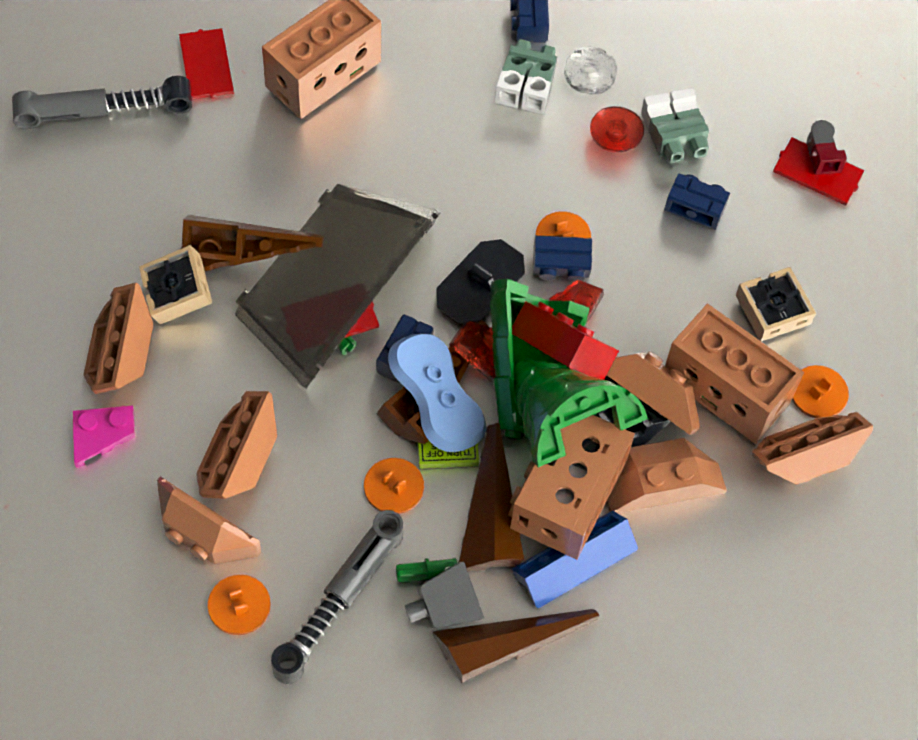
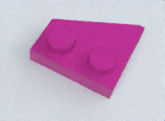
(100, 431)

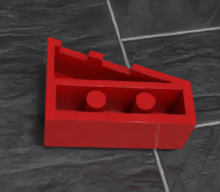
(563, 341)

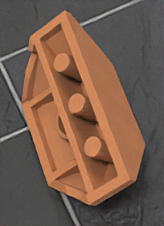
(119, 341)
(658, 387)
(239, 447)
(813, 447)
(665, 475)
(202, 529)

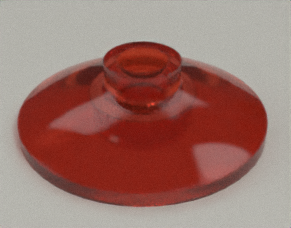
(620, 121)

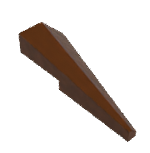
(237, 243)
(402, 412)
(488, 533)
(490, 644)

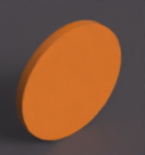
(563, 225)
(821, 392)
(394, 485)
(239, 604)

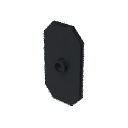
(466, 290)

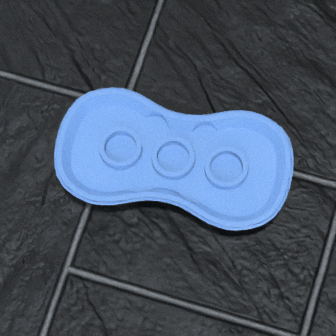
(447, 413)

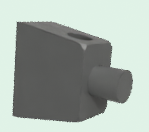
(446, 599)

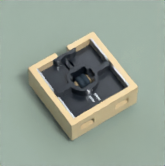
(175, 284)
(775, 304)

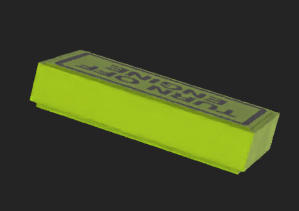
(433, 457)

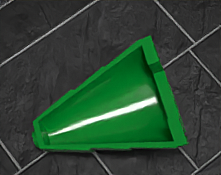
(508, 349)
(556, 397)

